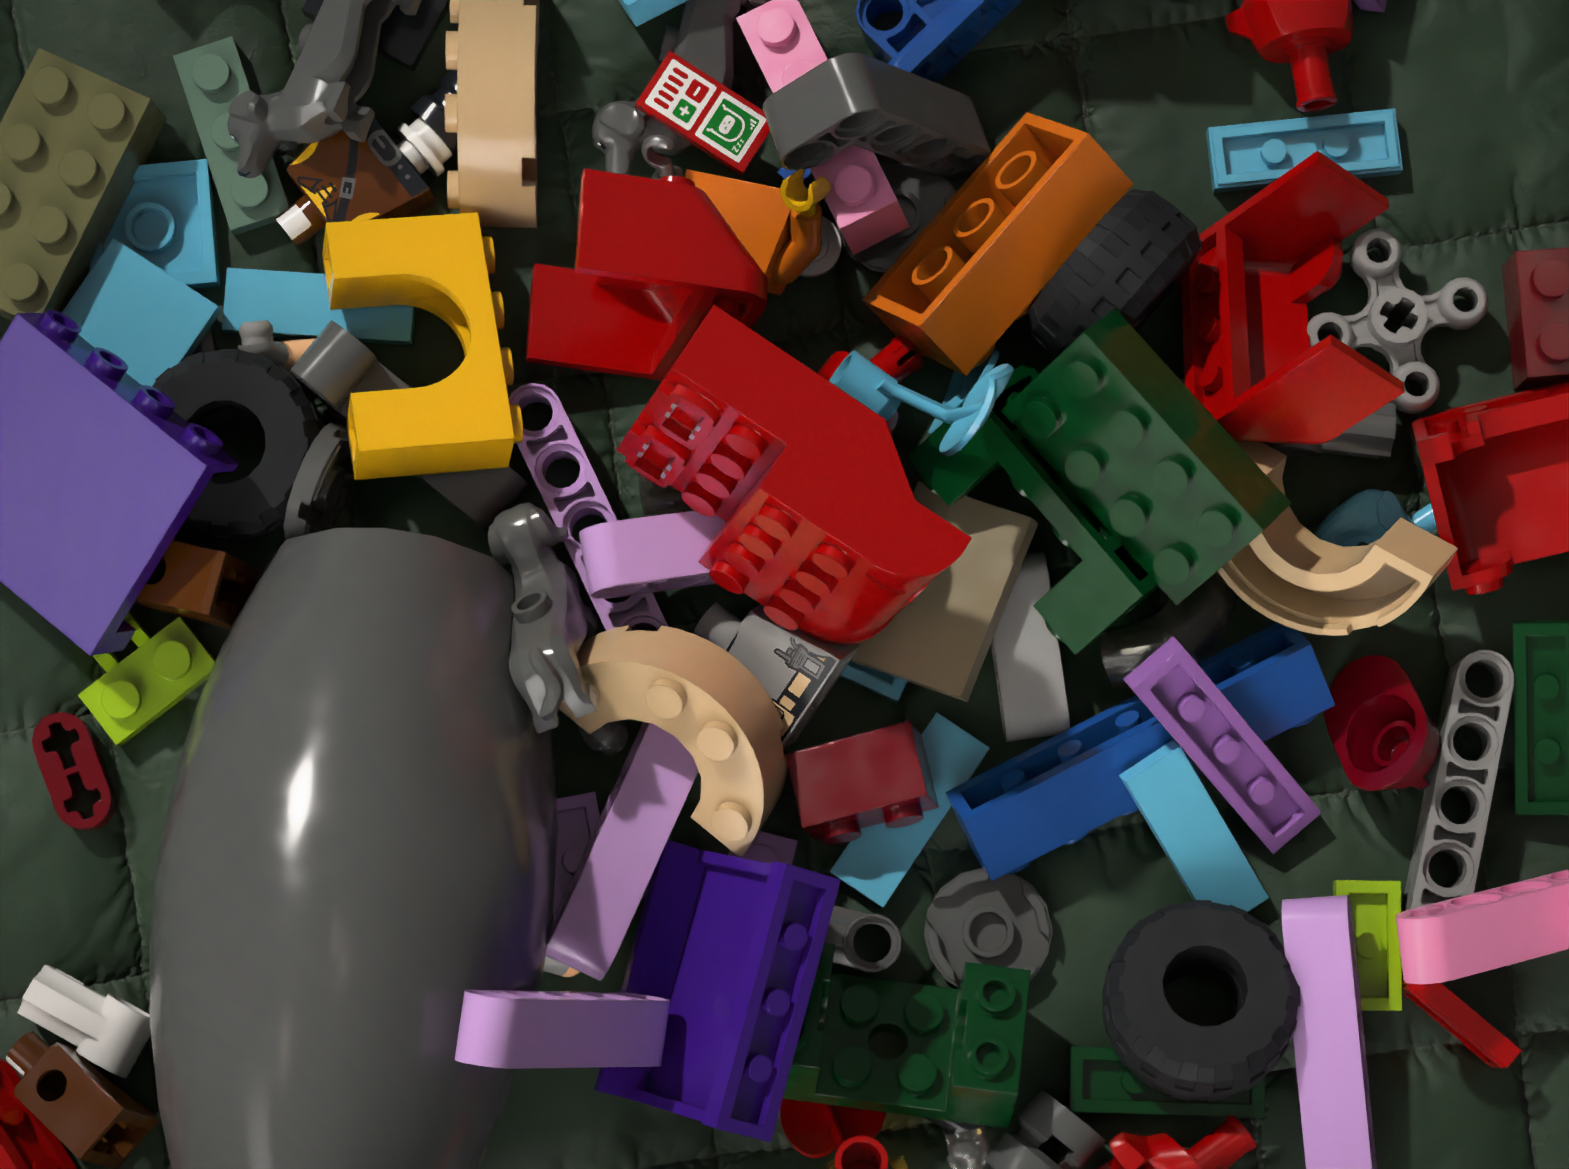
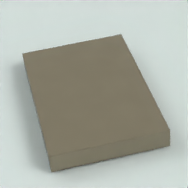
(951, 623)

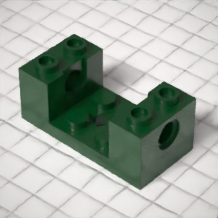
(1106, 581)
(957, 1042)

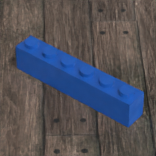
(1073, 779)

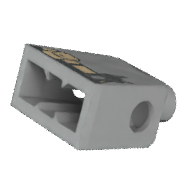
(786, 662)

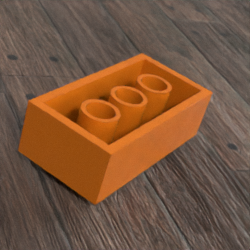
(998, 242)

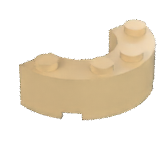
(494, 110)
(1328, 586)
(708, 706)

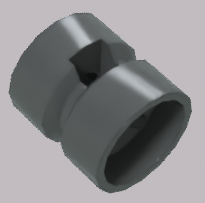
(1038, 1122)

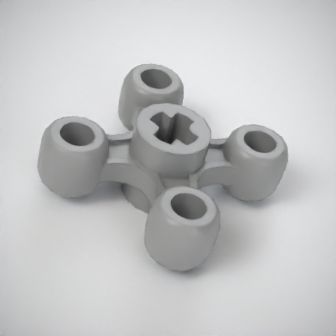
(1420, 313)

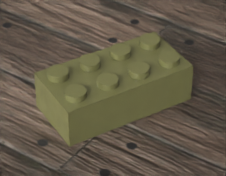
(64, 177)

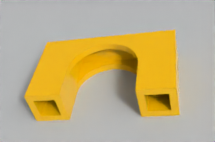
(444, 269)

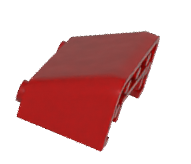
(1498, 482)

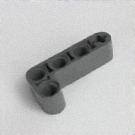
(877, 109)
(343, 365)

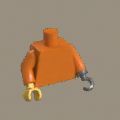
(773, 223)

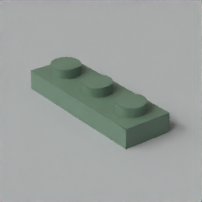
(211, 81)

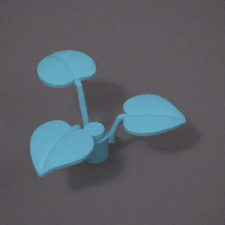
(883, 395)

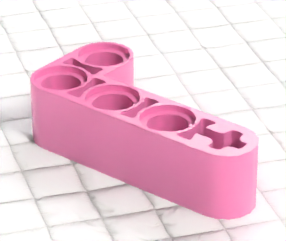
(1485, 930)

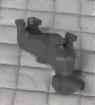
(703, 41)
(323, 88)
(547, 615)

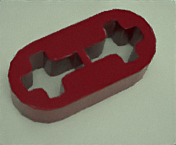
(60, 777)

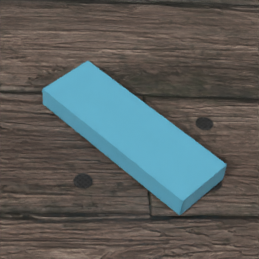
(1261, 152)
(300, 308)
(1192, 829)
(882, 854)

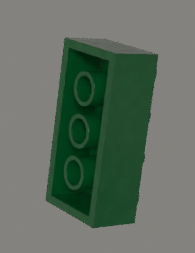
(1146, 456)

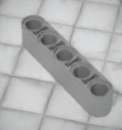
(1472, 778)

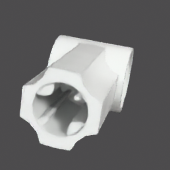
(101, 1026)

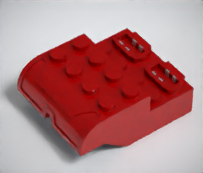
(802, 479)

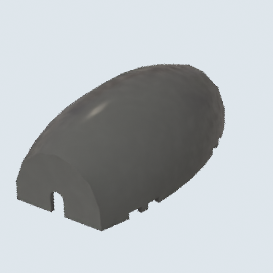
(346, 860)

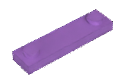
(1222, 745)

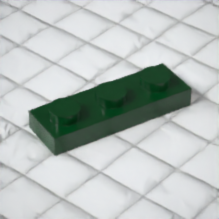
(1541, 716)
(1104, 1085)

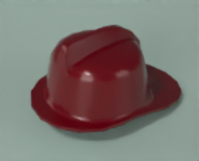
(1381, 726)

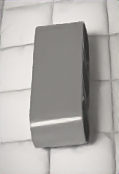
(1029, 660)

